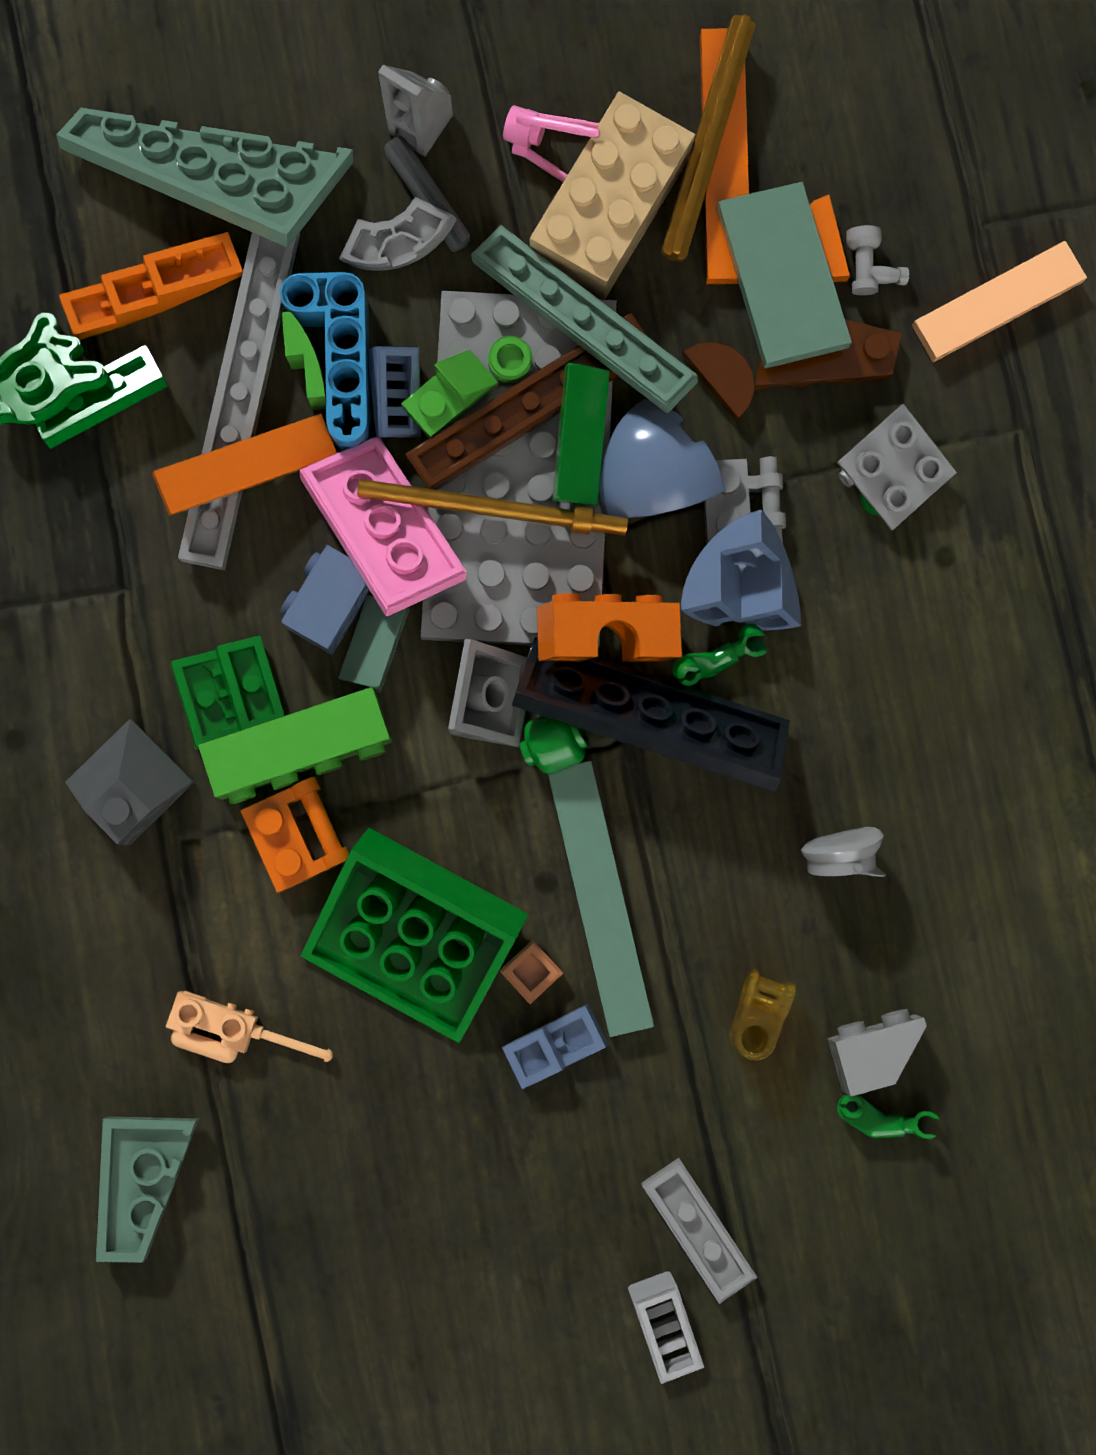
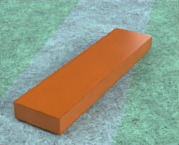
(243, 464)

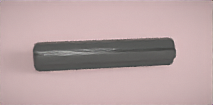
(424, 188)

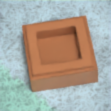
(531, 971)

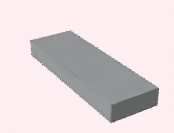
(699, 1230)

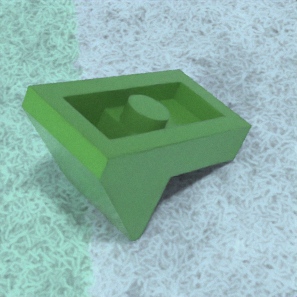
(448, 395)

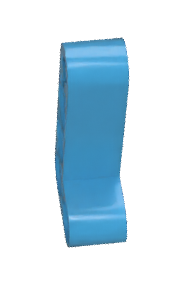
(339, 362)

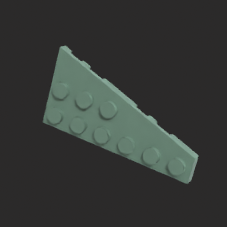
(216, 170)

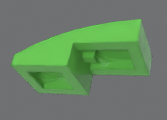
(302, 355)

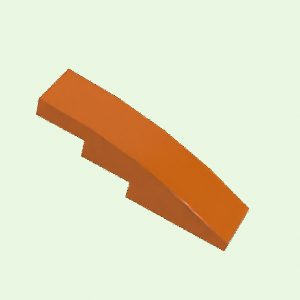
(151, 287)

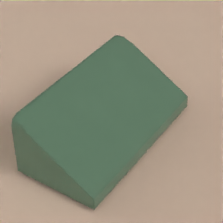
(373, 646)

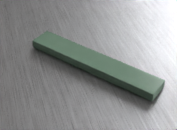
(585, 319)
(600, 900)

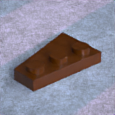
(867, 359)

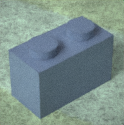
(326, 600)

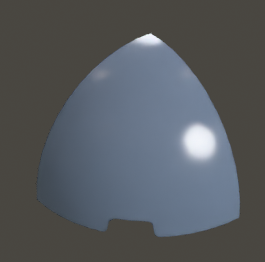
(655, 466)
(743, 578)

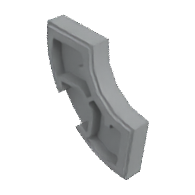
(398, 240)

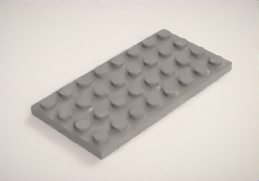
(509, 561)

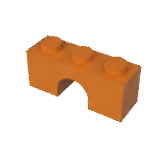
(645, 628)

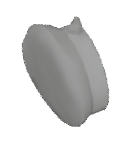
(844, 853)

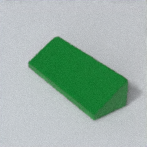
(580, 435)

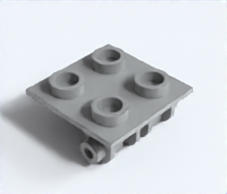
(896, 467)

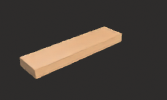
(999, 301)

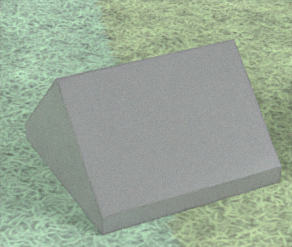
(486, 693)

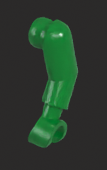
(697, 666)
(876, 1124)

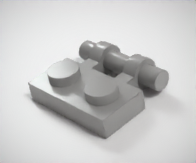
(735, 500)

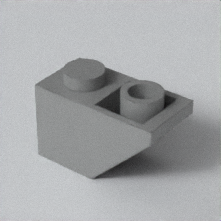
(875, 1054)

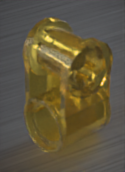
(762, 1012)

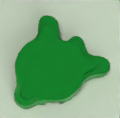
(42, 374)

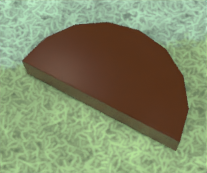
(724, 374)

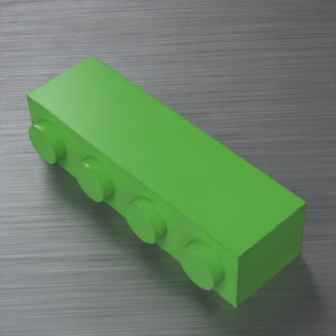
(296, 744)

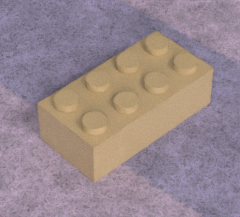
(612, 194)

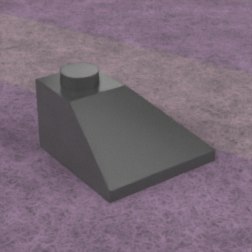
(128, 784)

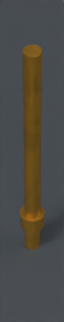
(581, 519)

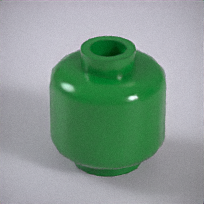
(553, 745)

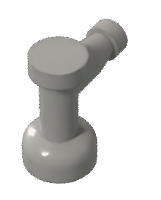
(863, 241)

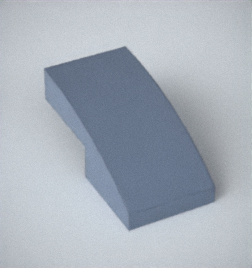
(555, 1046)

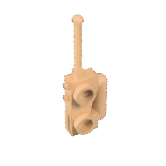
(230, 1024)

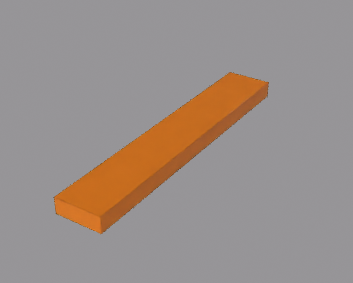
(730, 168)

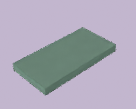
(783, 275)

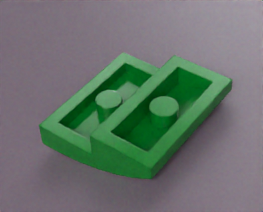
(226, 690)

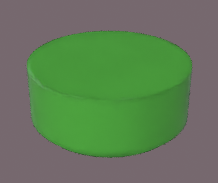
(510, 359)

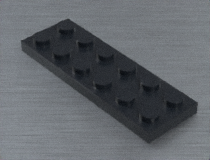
(657, 716)

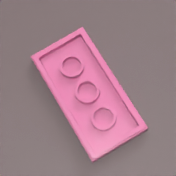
(388, 542)

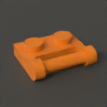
(282, 841)

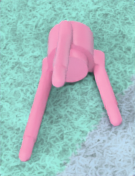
(527, 127)

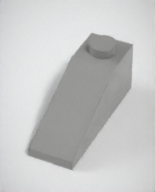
(414, 107)

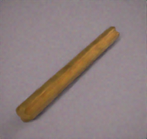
(708, 138)

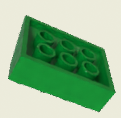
(413, 934)

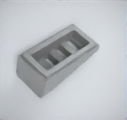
(655, 1298)

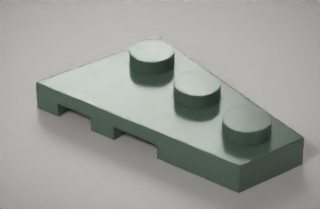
(136, 1181)

